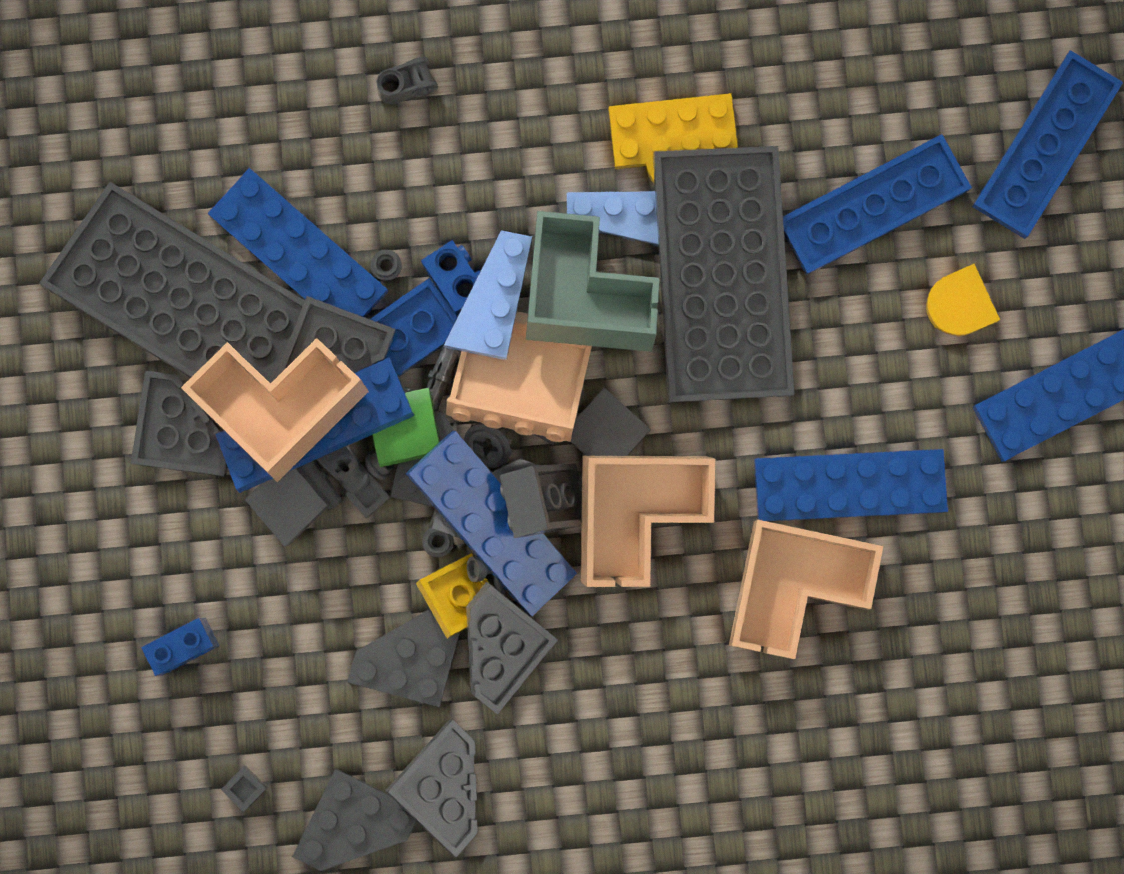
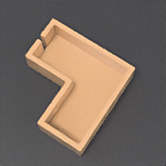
(277, 418)
(623, 500)
(786, 569)

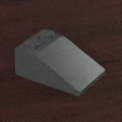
(542, 499)

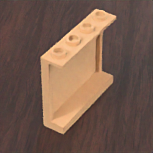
(528, 392)

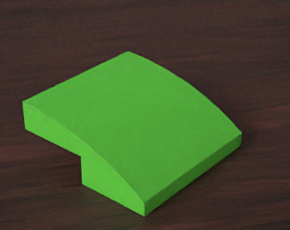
(411, 437)

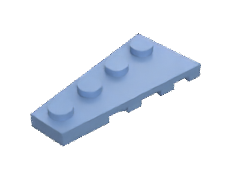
(620, 213)
(492, 305)

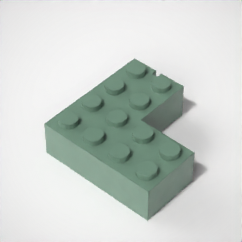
(577, 303)

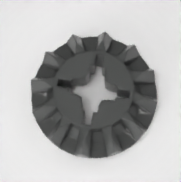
(501, 450)

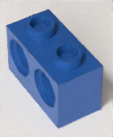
(449, 281)
(180, 646)

